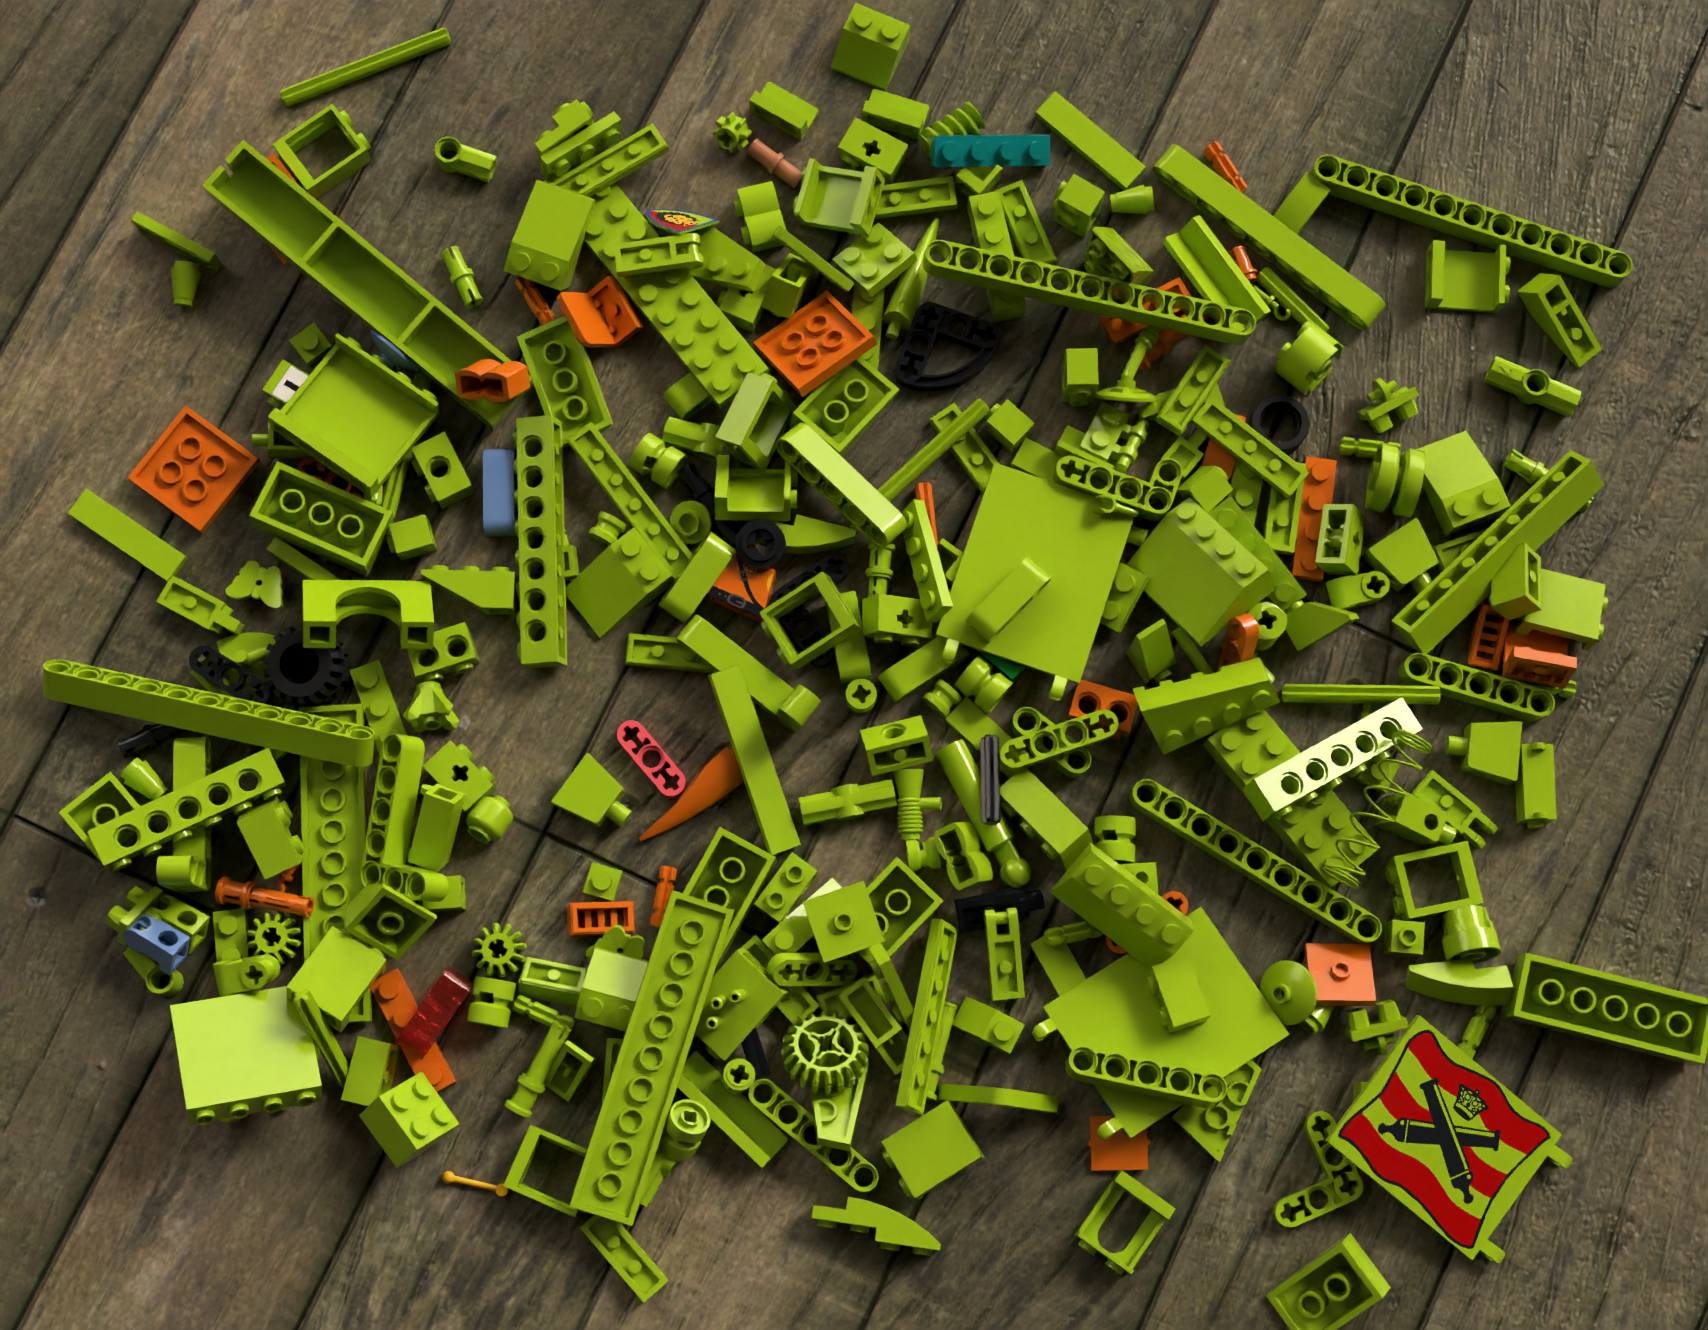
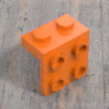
(601, 315)

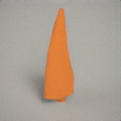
(710, 785)

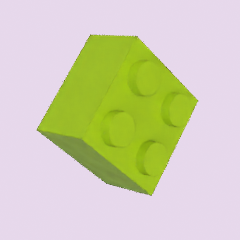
(99, 805)
(409, 1119)

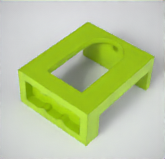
(1129, 1256)

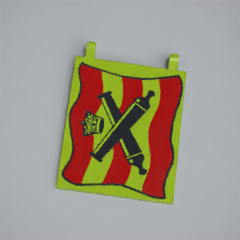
(1445, 1139)

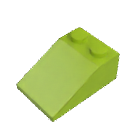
(550, 236)
(846, 405)
(1461, 484)
(618, 583)
(1329, 1288)

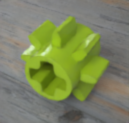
(731, 132)

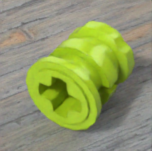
(747, 1075)

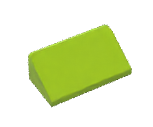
(551, 981)

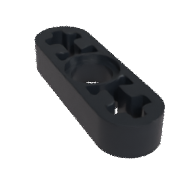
(217, 658)

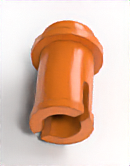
(1243, 262)

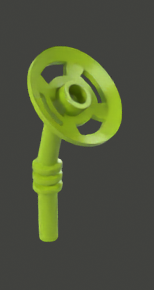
(1126, 387)

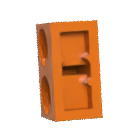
(1107, 699)

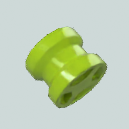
(607, 528)
(942, 698)
(861, 702)

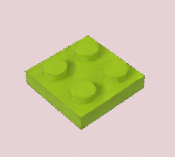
(874, 260)

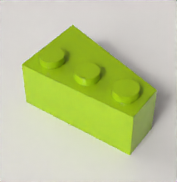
(1044, 818)

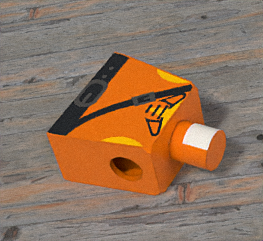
(744, 588)

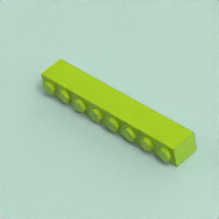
(1469, 576)

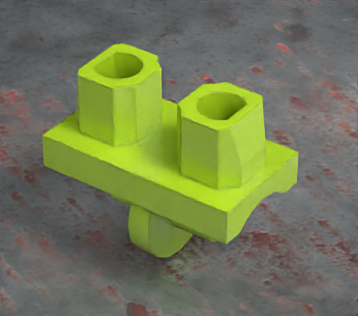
(1400, 400)
(1361, 1028)

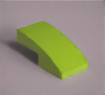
(1302, 203)

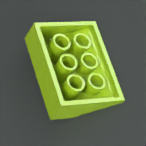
(1199, 572)

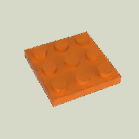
(815, 343)
(194, 469)

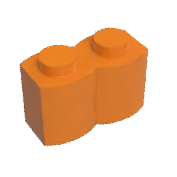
(492, 380)

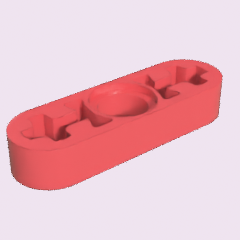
(630, 746)

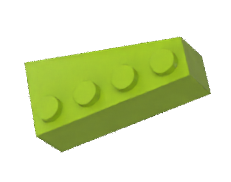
(1205, 703)

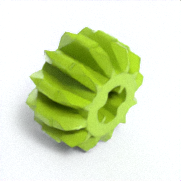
(283, 928)
(489, 956)

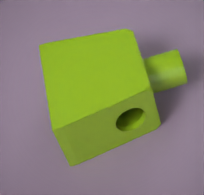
(1404, 557)
(1489, 750)
(592, 795)
(1415, 820)

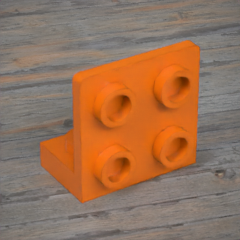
(1538, 658)

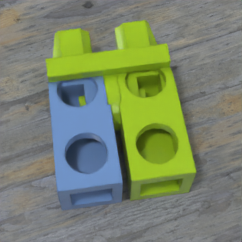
(159, 926)

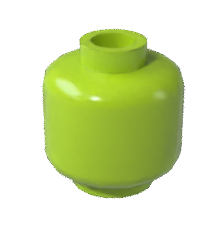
(489, 819)

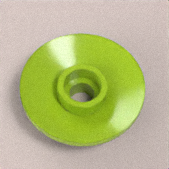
(1298, 988)

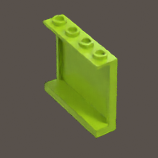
(356, 415)
(244, 1056)

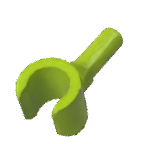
(1110, 505)

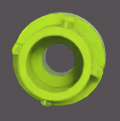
(1469, 935)

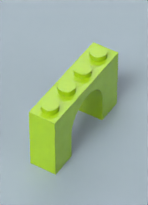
(401, 601)

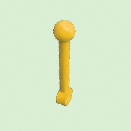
(449, 1177)

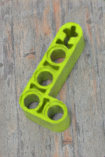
(1116, 481)

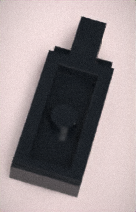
(971, 909)

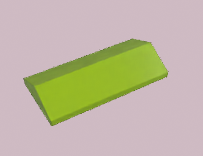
(564, 377)

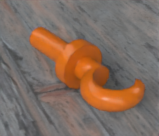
(286, 876)

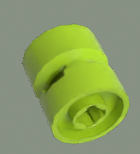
(656, 459)
(983, 684)
(1124, 827)
(487, 1013)
(684, 1130)

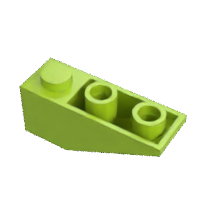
(484, 590)

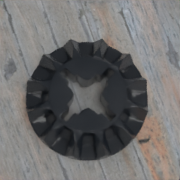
(769, 532)

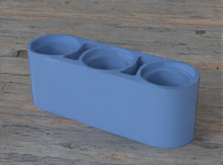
(498, 492)

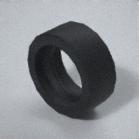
(1290, 405)

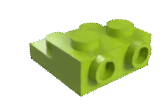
(568, 121)

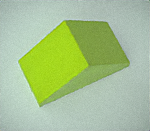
(569, 1070)

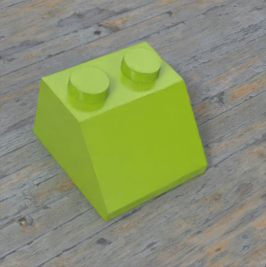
(870, 47)
(387, 919)
(610, 988)

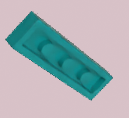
(990, 150)

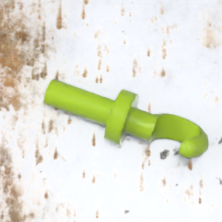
(1270, 302)

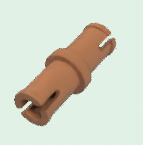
(775, 163)

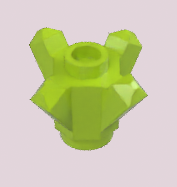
(430, 709)

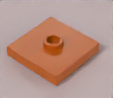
(1341, 973)

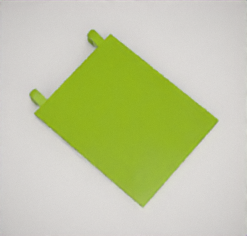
(1069, 542)
(1121, 1016)

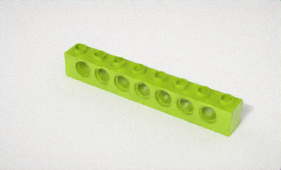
(527, 435)

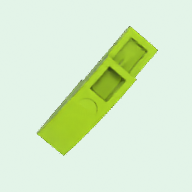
(891, 1226)

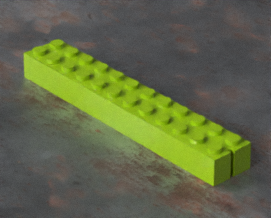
(354, 274)

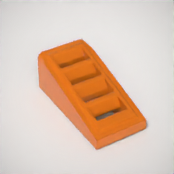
(1476, 633)
(599, 907)

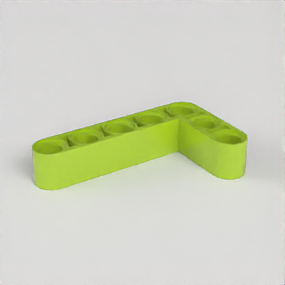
(766, 689)
(392, 824)
(192, 858)

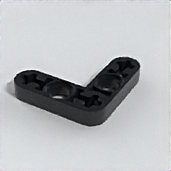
(823, 565)

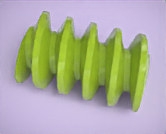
(962, 122)
(1271, 623)

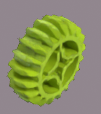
(829, 1063)

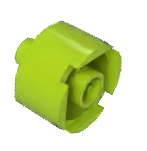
(1308, 358)

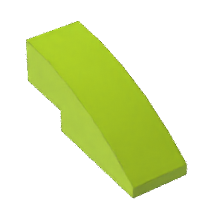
(813, 536)
(1460, 982)
(877, 1023)

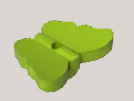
(247, 582)
(615, 939)

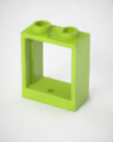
(308, 132)
(744, 414)
(773, 629)
(1464, 873)
(523, 1161)

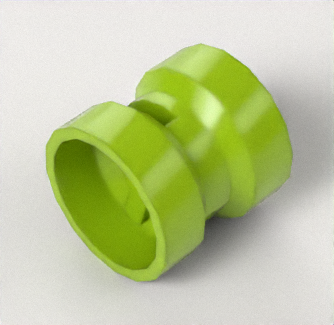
(922, 854)

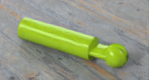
(966, 782)

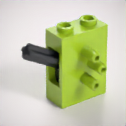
(736, 1006)

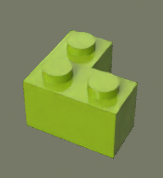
(269, 837)

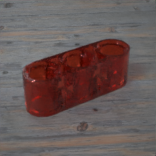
(434, 1013)

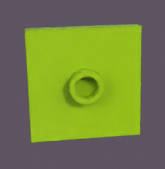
(843, 922)

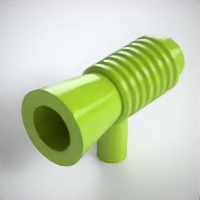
(910, 804)

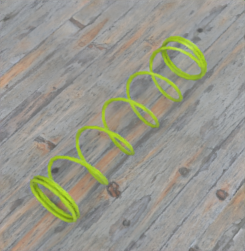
(1337, 872)

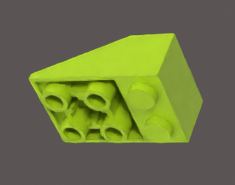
(1114, 258)

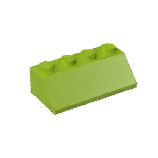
(1123, 907)

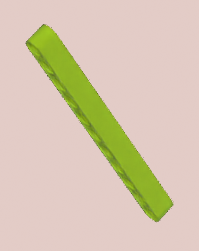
(1484, 218)
(1102, 286)
(208, 713)

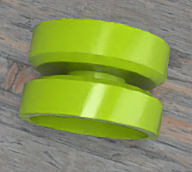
(1395, 480)

